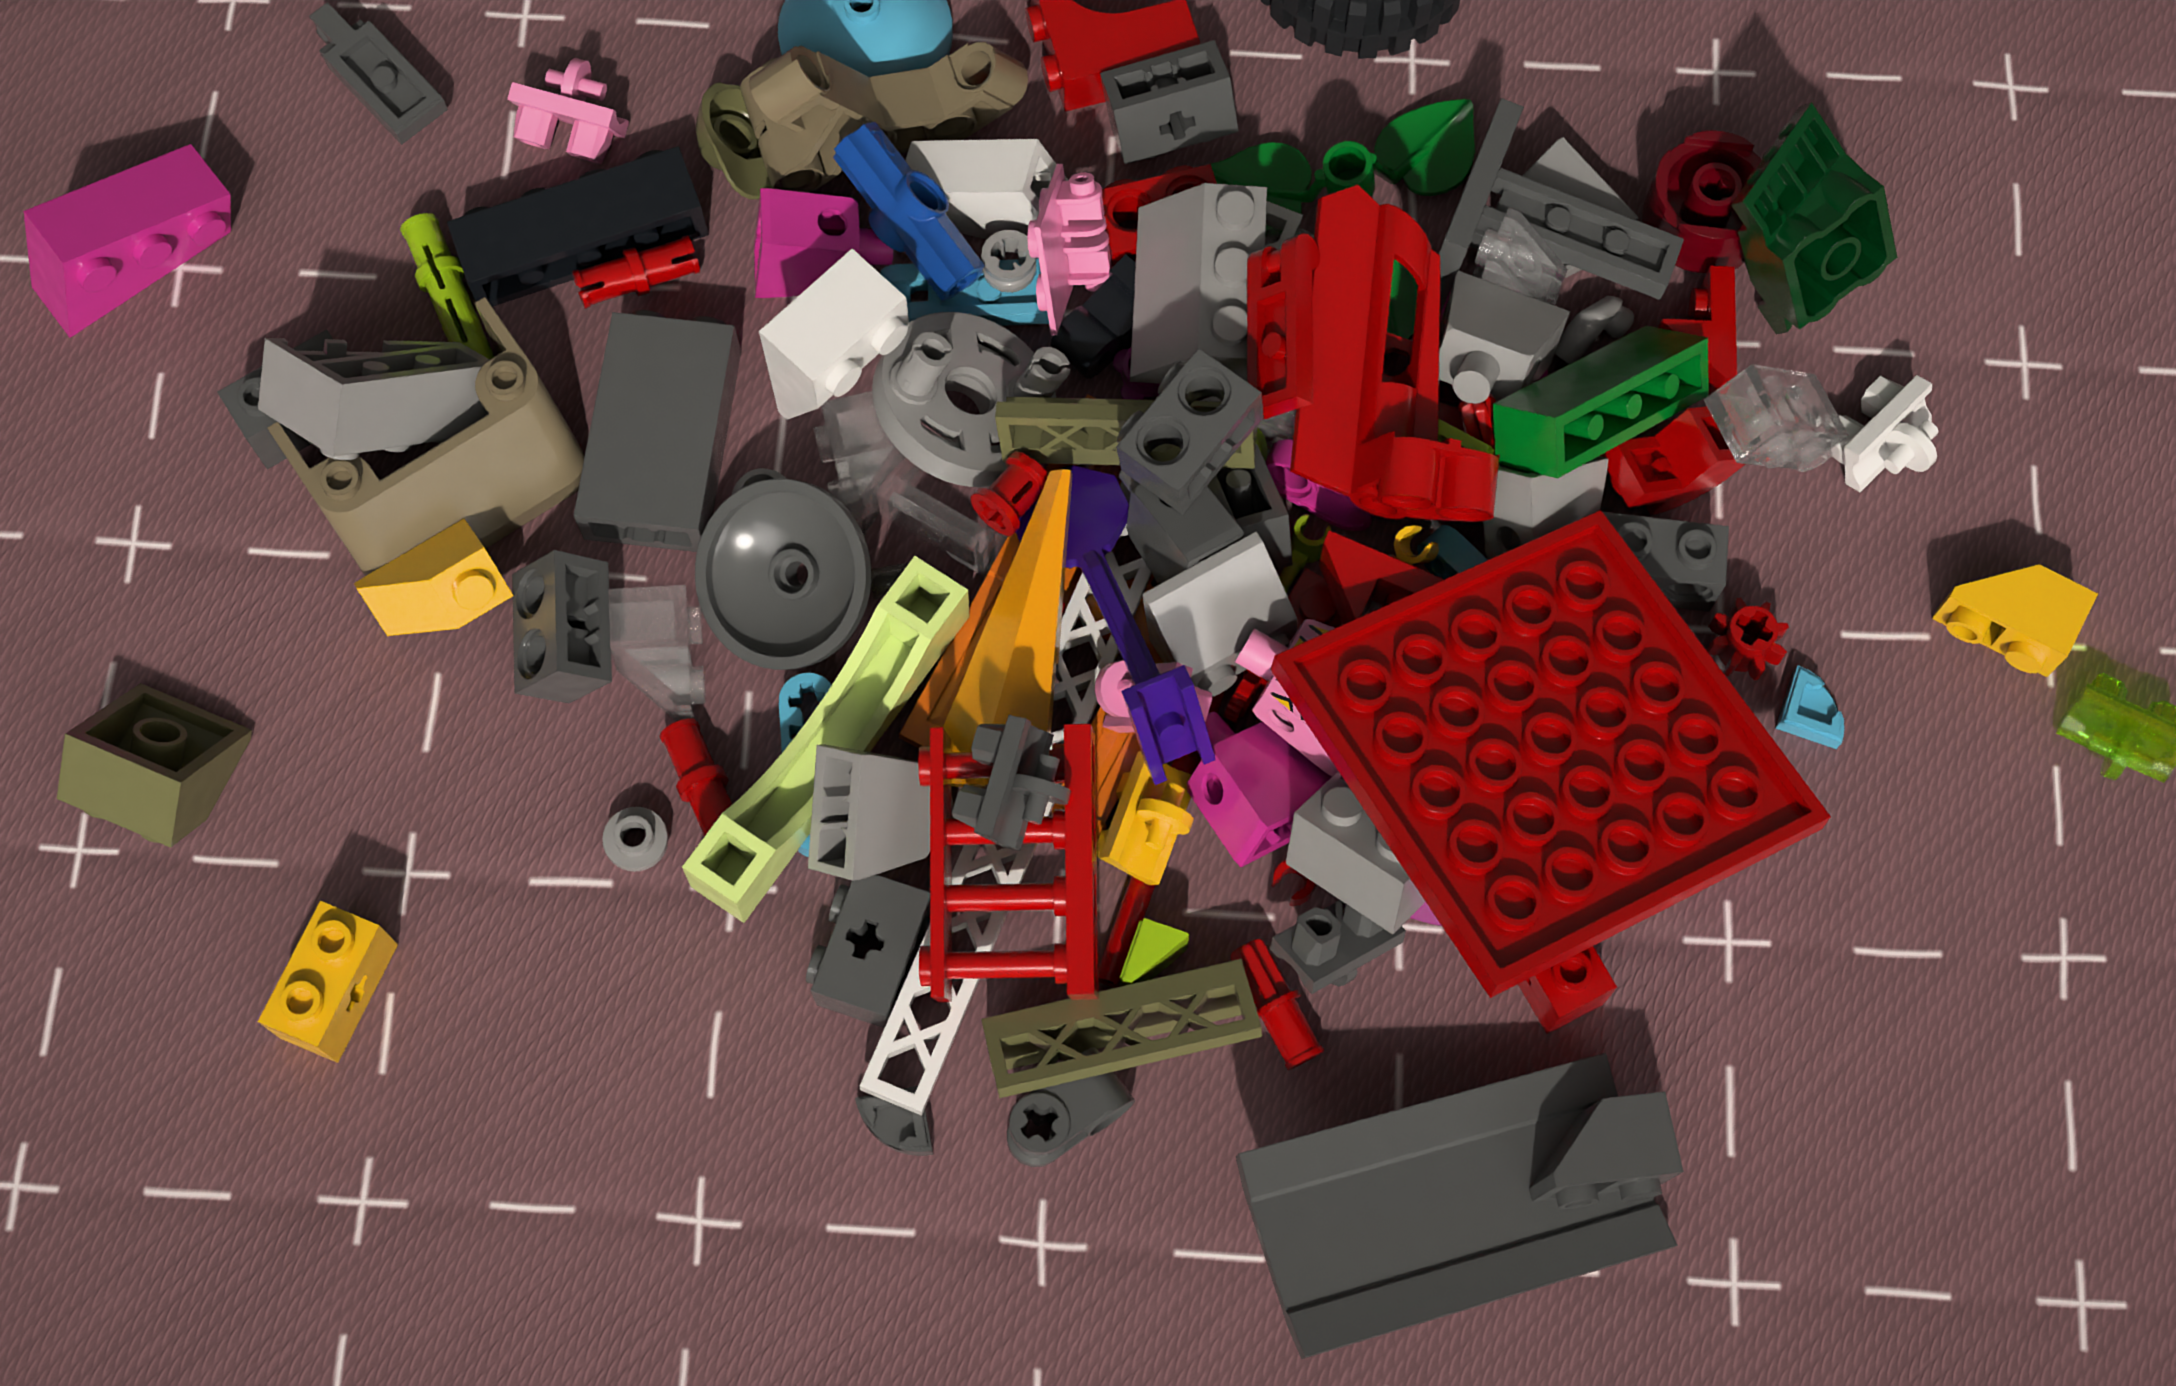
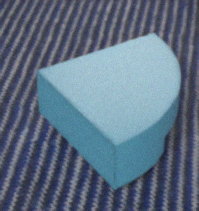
(1811, 710)

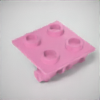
(1068, 241)

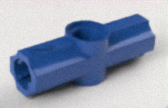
(908, 211)

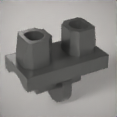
(1017, 785)
(1332, 944)

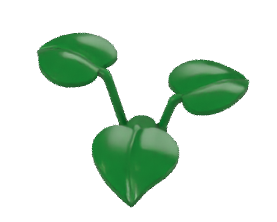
(1424, 147)

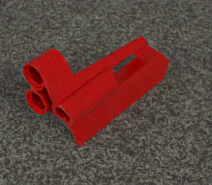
(1369, 429)

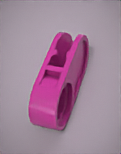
(1314, 498)

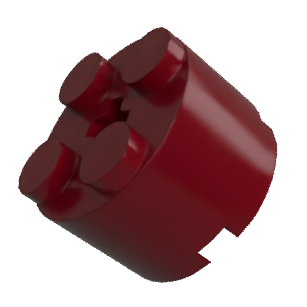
(1695, 196)

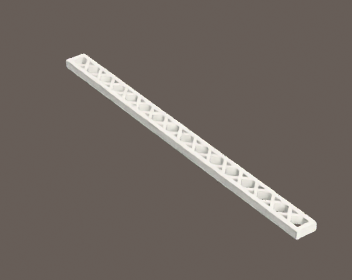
(966, 866)

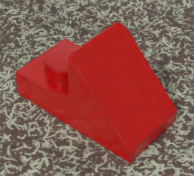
(1713, 316)
(1365, 575)

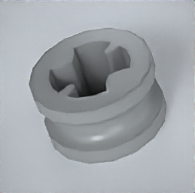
(998, 245)

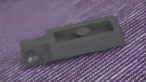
(377, 74)

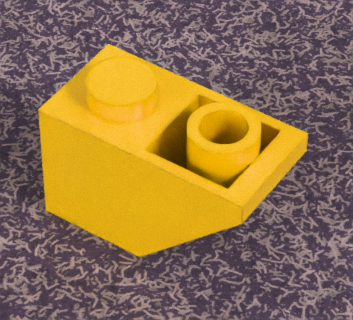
(2020, 614)

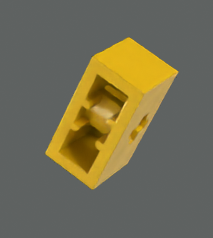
(328, 981)

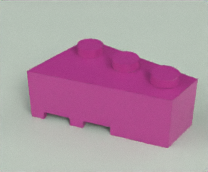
(123, 234)

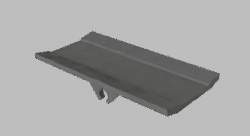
(1434, 1209)

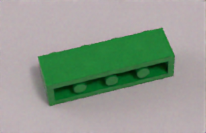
(1600, 401)

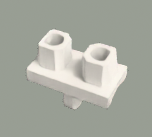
(1893, 437)

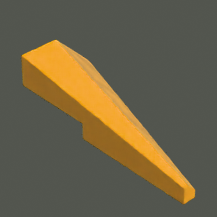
(1021, 640)

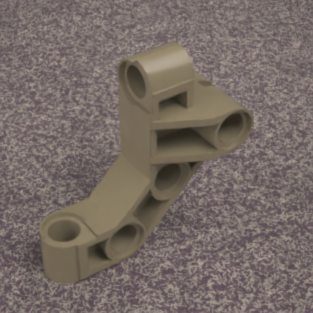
(812, 102)

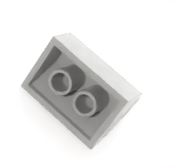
(1194, 277)

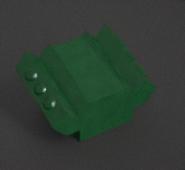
(1811, 224)

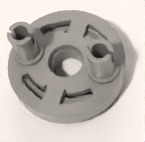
(967, 357)

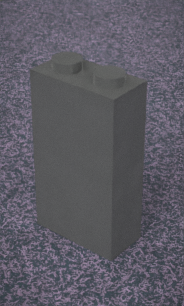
(658, 430)

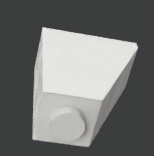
(986, 181)

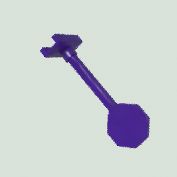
(1160, 706)

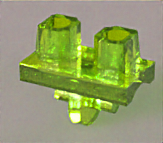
(2122, 730)

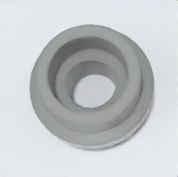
(641, 856)

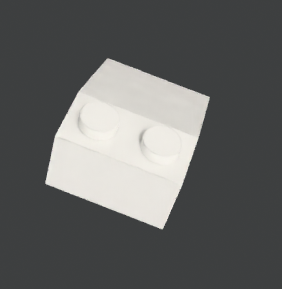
(831, 334)

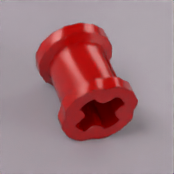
(1010, 494)

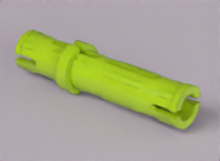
(430, 254)

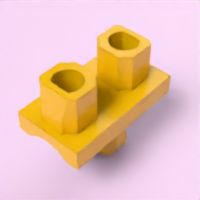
(1146, 822)

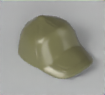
(729, 140)

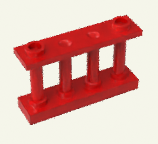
(1068, 895)

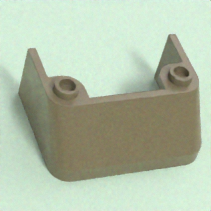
(489, 474)

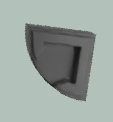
(896, 1126)

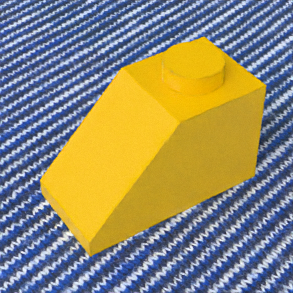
(435, 584)

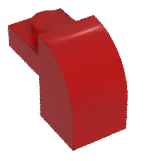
(1672, 465)

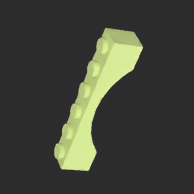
(773, 817)

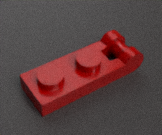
(1281, 324)

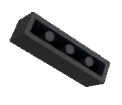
(576, 225)

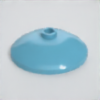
(875, 42)

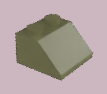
(150, 764)

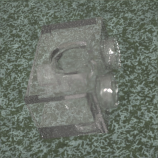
(1776, 418)

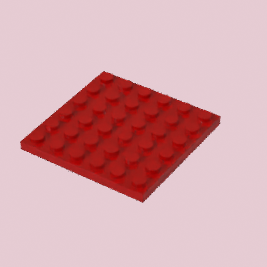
(1547, 749)

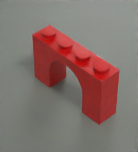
(1090, 42)

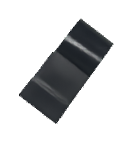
(1102, 324)

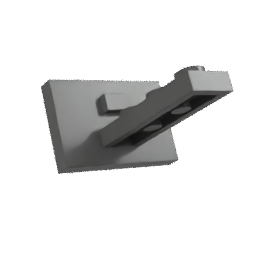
(1572, 227)

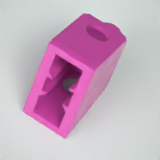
(805, 236)
(1252, 788)

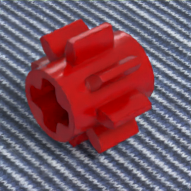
(1758, 624)

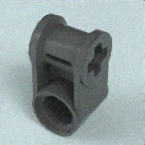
(1072, 1110)

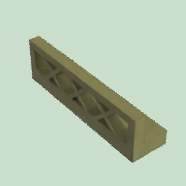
(1086, 430)
(1121, 1017)

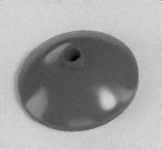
(750, 574)

